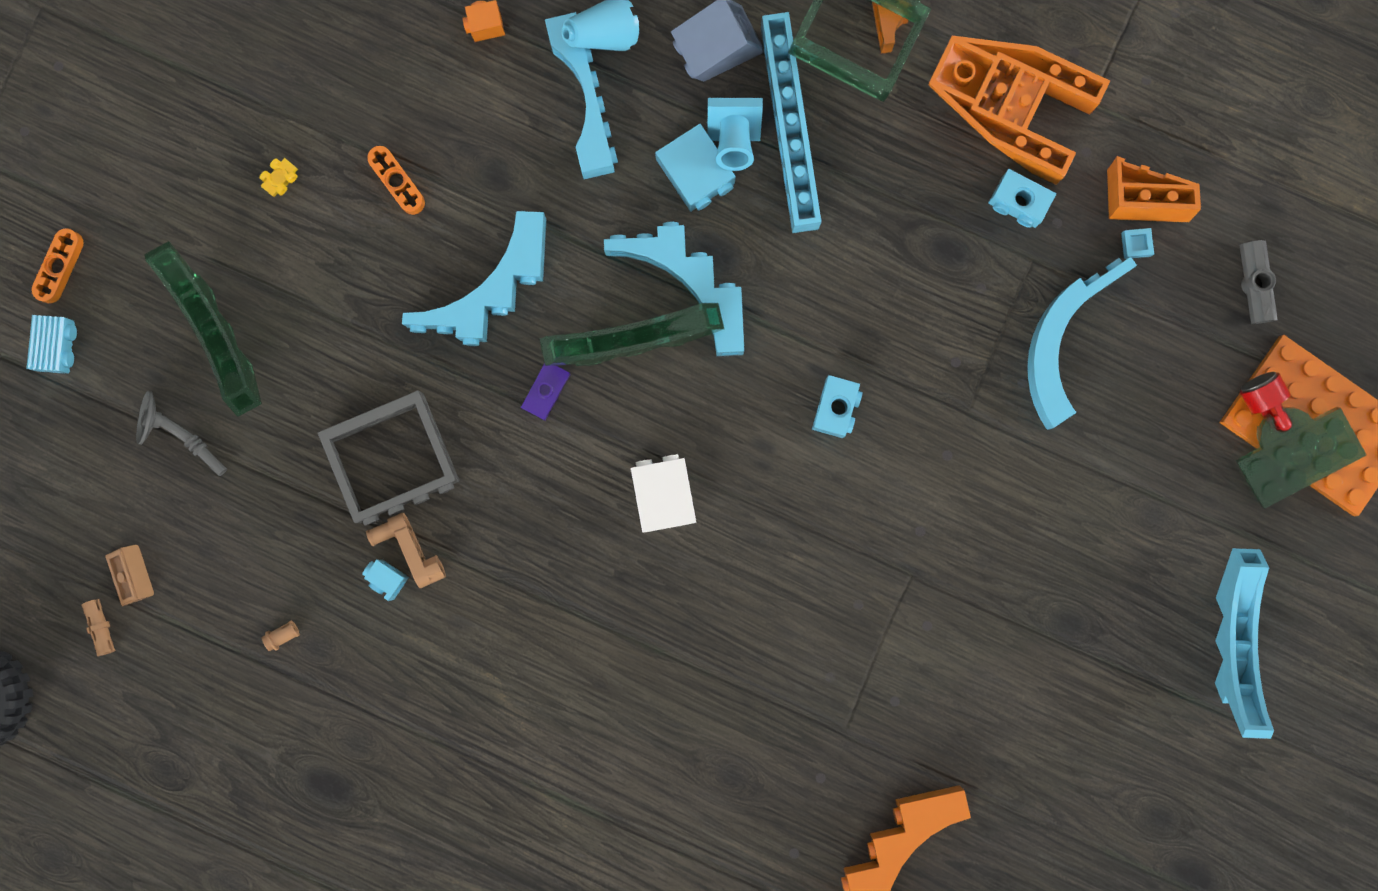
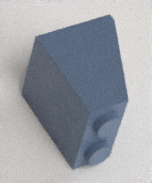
(716, 40)

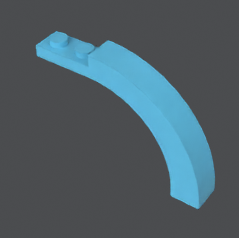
(1043, 365)

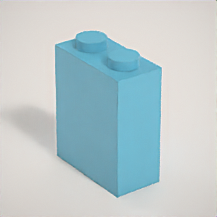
(693, 168)

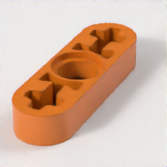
(391, 161)
(46, 268)

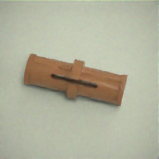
(98, 627)

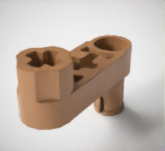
(423, 570)

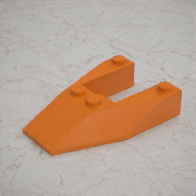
(1000, 88)

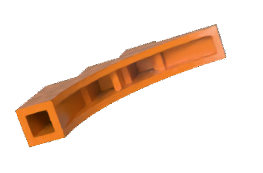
(920, 818)

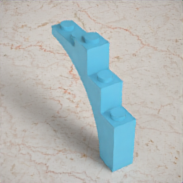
(694, 272)
(497, 293)
(1238, 642)

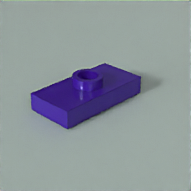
(545, 391)

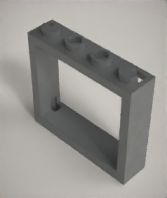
(372, 418)

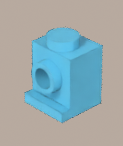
(384, 578)

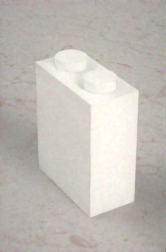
(663, 493)

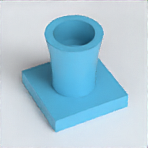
(734, 125)

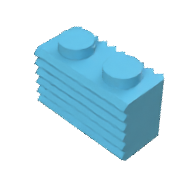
(51, 344)

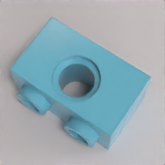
(1037, 199)
(837, 390)

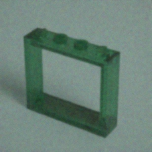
(849, 71)

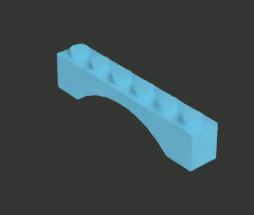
(592, 148)

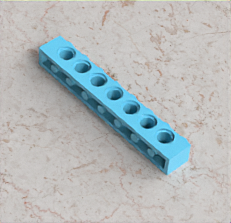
(790, 123)

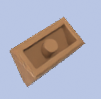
(129, 574)

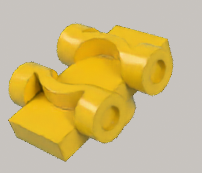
(281, 176)

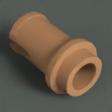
(279, 636)

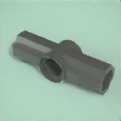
(1256, 264)

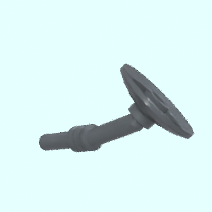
(150, 419)

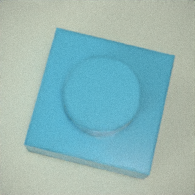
(1137, 243)

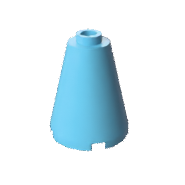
(603, 27)

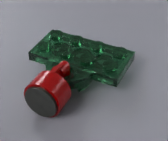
(1292, 444)

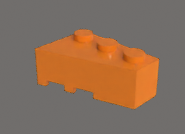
(1148, 195)

